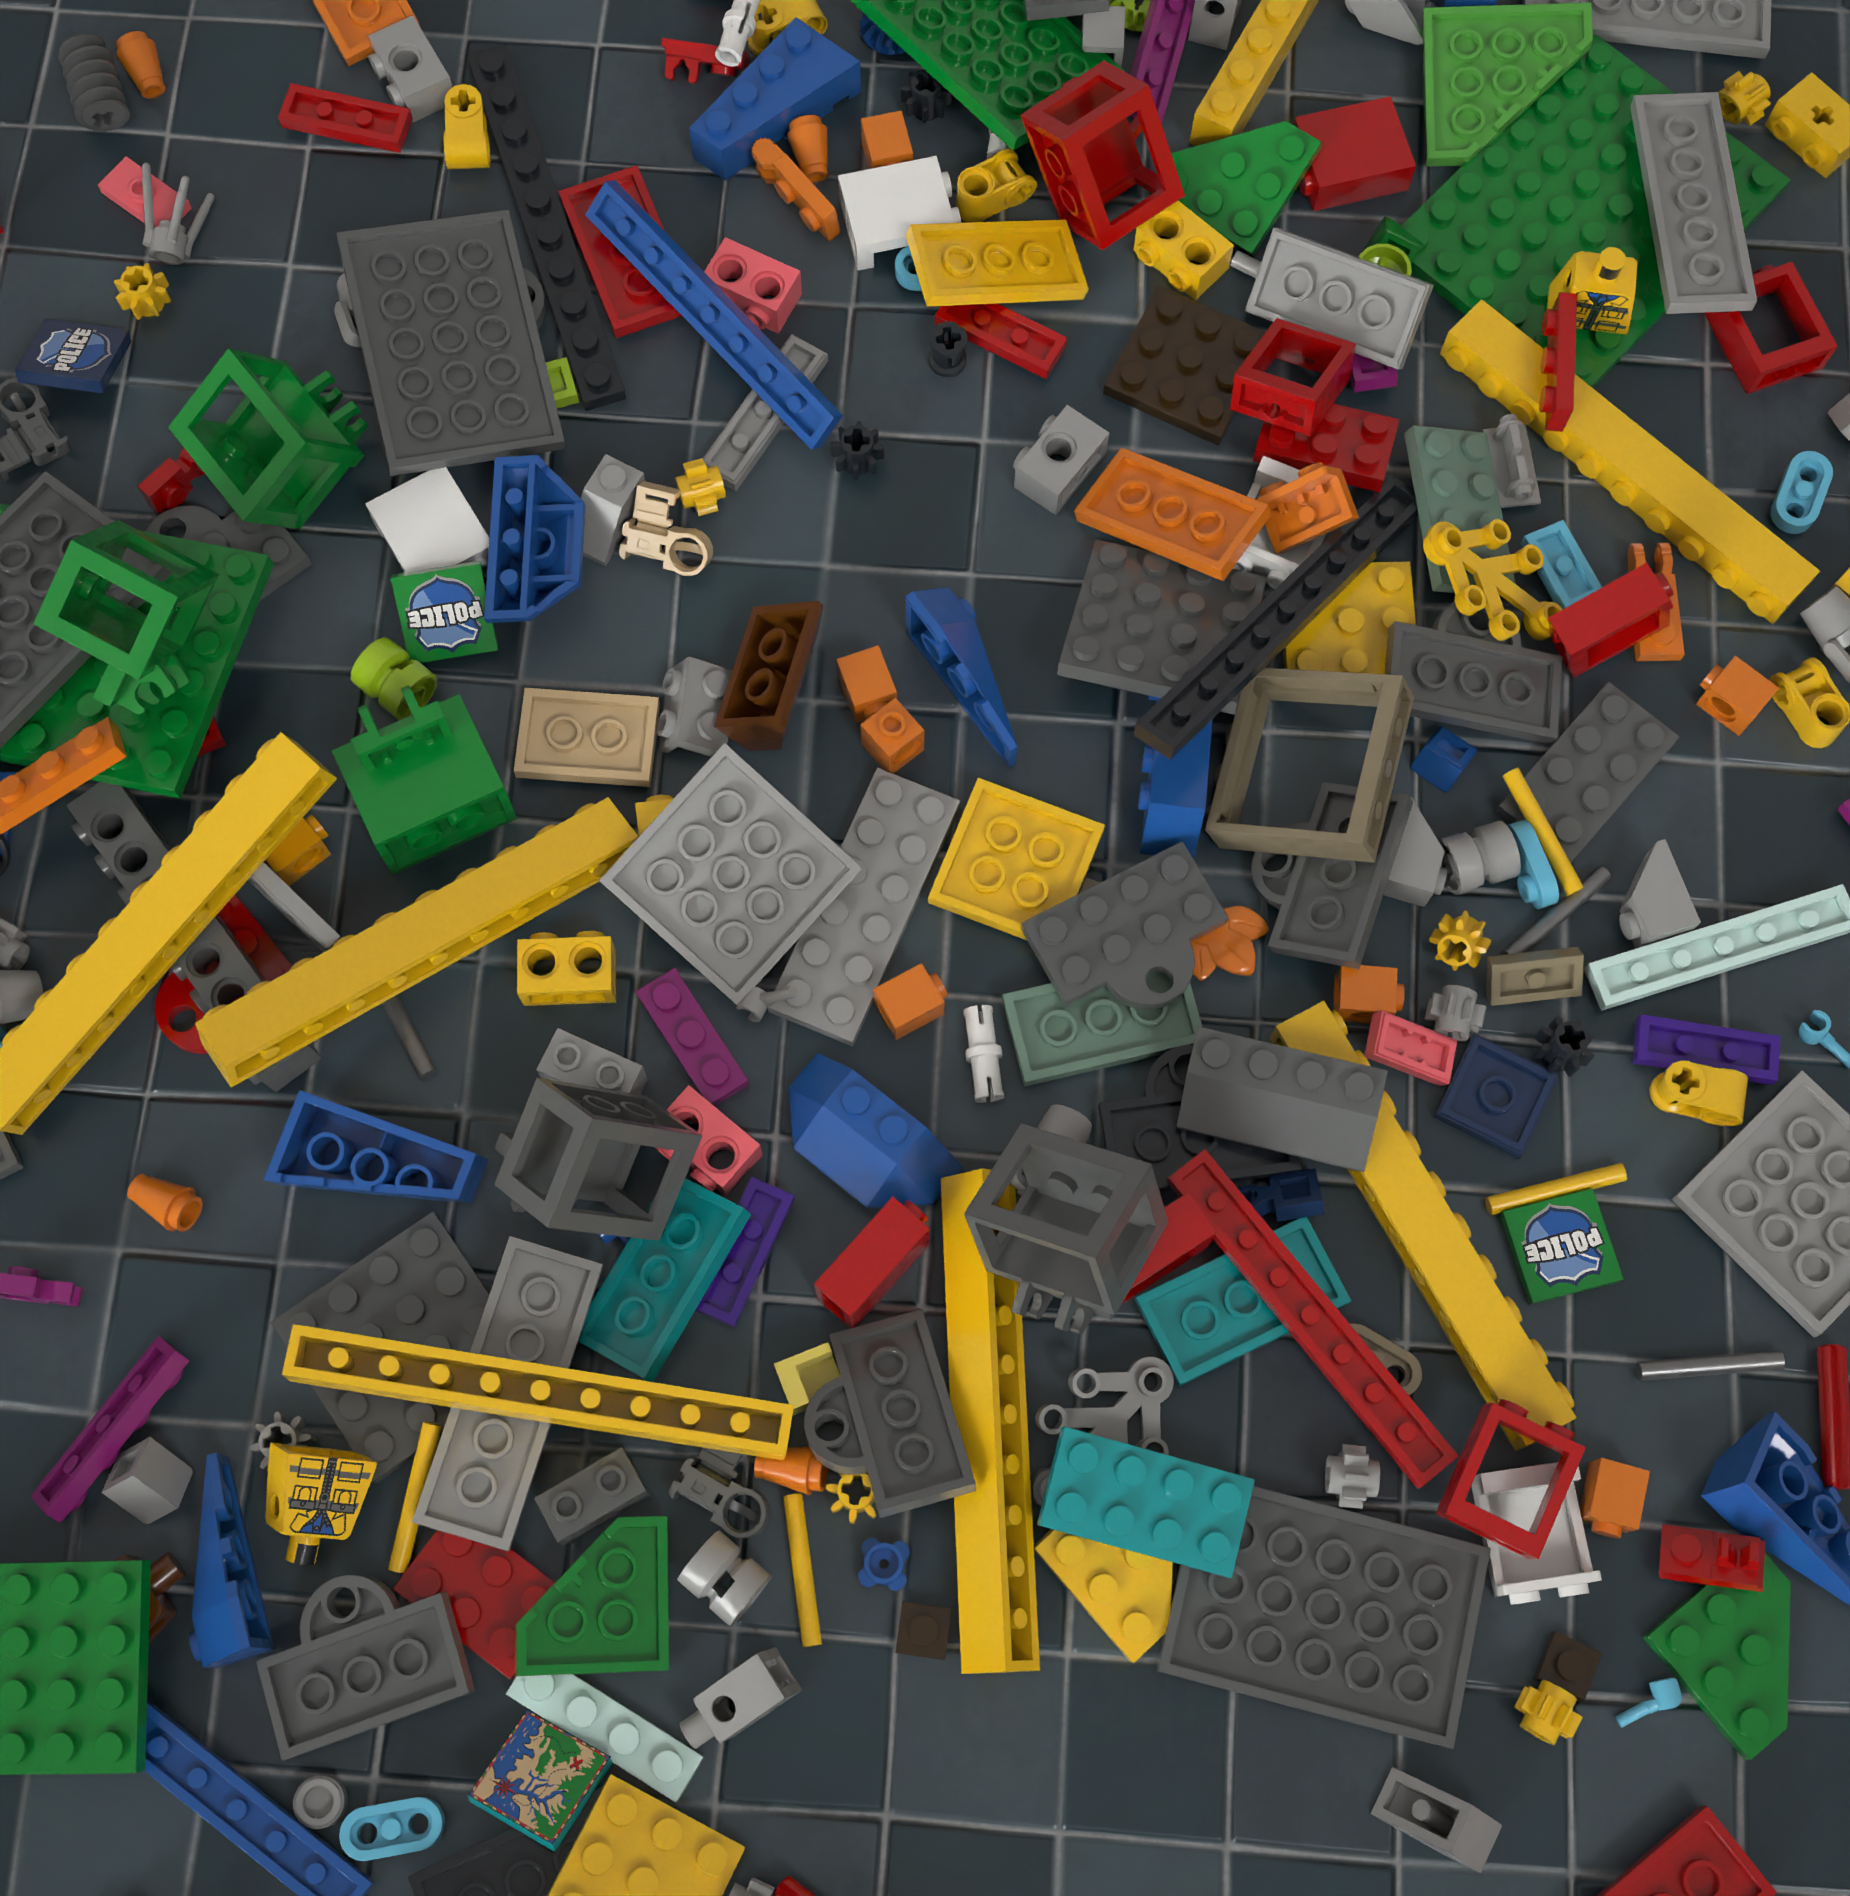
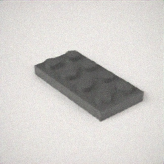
(1594, 768)

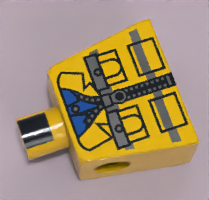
(1603, 289)
(314, 1495)

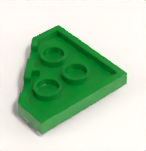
(1245, 180)
(604, 1609)
(1733, 1657)

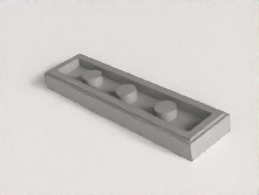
(756, 423)

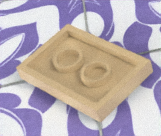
(587, 737)

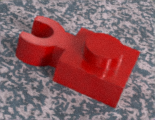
(170, 483)

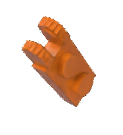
(794, 186)
(1667, 643)

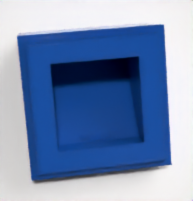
(1443, 759)

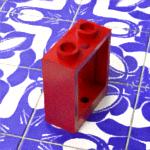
(1762, 371)
(1299, 405)
(1611, 619)
(1182, 1240)
(1457, 1510)

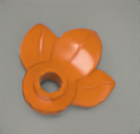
(1230, 945)

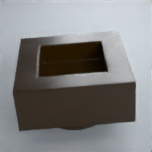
(923, 1630)
(1568, 1664)

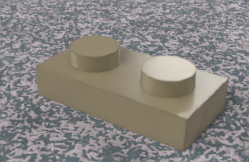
(1534, 976)

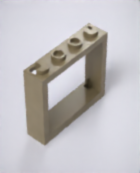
(1242, 739)

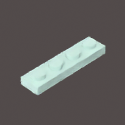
(611, 1728)

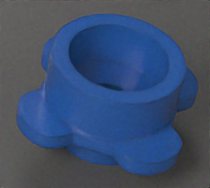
(893, 1574)

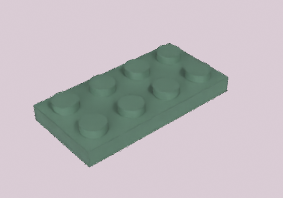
(1453, 485)
(1093, 1031)

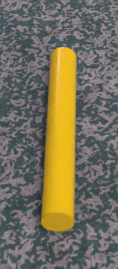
(1543, 830)
(1556, 1188)
(406, 1529)
(802, 1570)

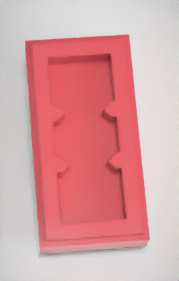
(125, 188)
(1410, 1048)

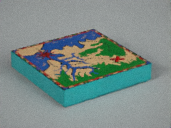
(540, 1780)

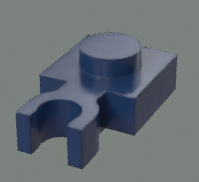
(1289, 1195)

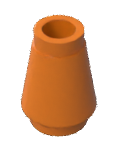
(141, 62)
(810, 146)
(167, 1202)
(796, 1471)

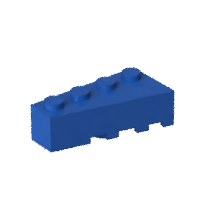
(789, 79)
(1174, 794)
(358, 1153)

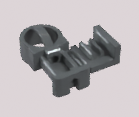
(31, 430)
(713, 1478)

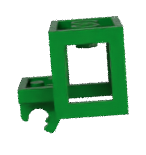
(278, 445)
(133, 644)
(423, 782)

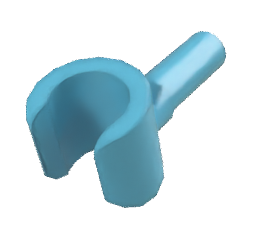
(1823, 1037)
(1665, 1695)

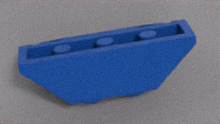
(532, 540)
(864, 1138)

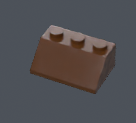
(769, 674)

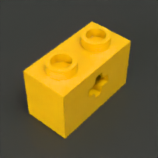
(1813, 124)

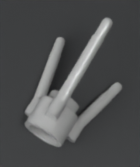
(168, 240)

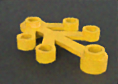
(1451, 548)

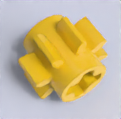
(1744, 98)
(142, 291)
(700, 487)
(1460, 940)
(844, 1501)
(1548, 1712)

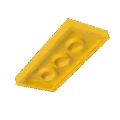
(996, 262)

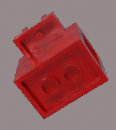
(1092, 155)

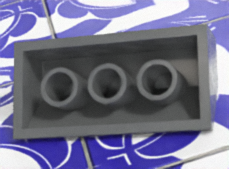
(1281, 1099)

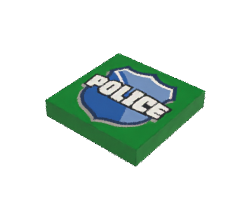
(444, 612)
(1561, 1246)

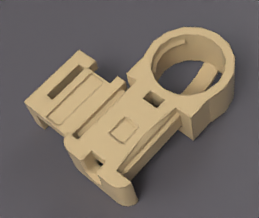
(653, 532)

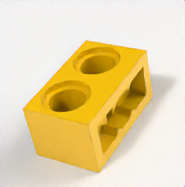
(1189, 241)
(565, 982)

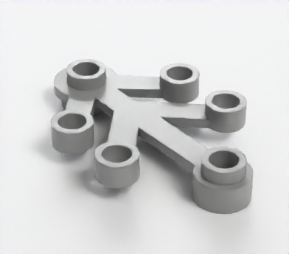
(1111, 1421)

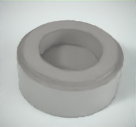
(320, 1802)

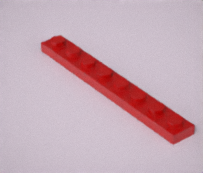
(1315, 1322)

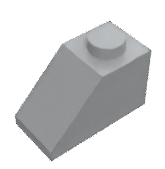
(609, 505)
(1417, 864)
(1657, 900)
(1437, 1819)

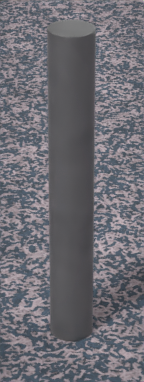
(1559, 913)
(409, 1037)
(1710, 1365)

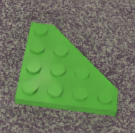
(1491, 67)

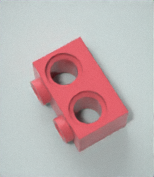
(757, 277)
(717, 1134)

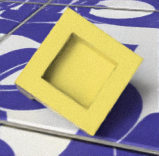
(806, 1374)

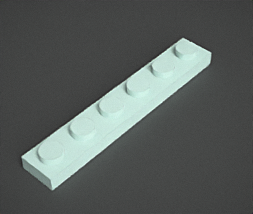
(1720, 947)

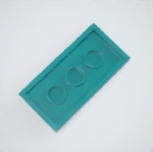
(662, 1282)
(1219, 1316)
(1146, 1502)

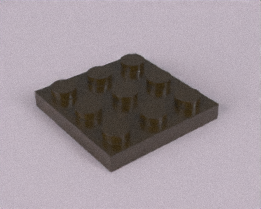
(1183, 364)

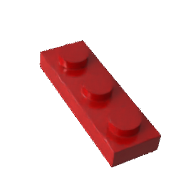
(345, 118)
(1007, 335)
(1559, 362)

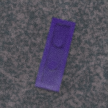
(1666, 1041)
(745, 1261)

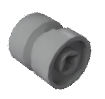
(1486, 854)
(711, 1565)

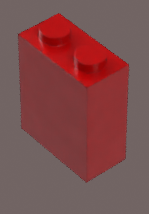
(1360, 154)
(873, 1262)

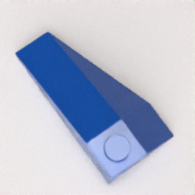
(951, 644)
(1773, 1493)
(227, 1594)

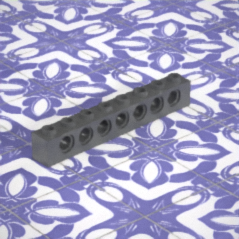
(111, 807)

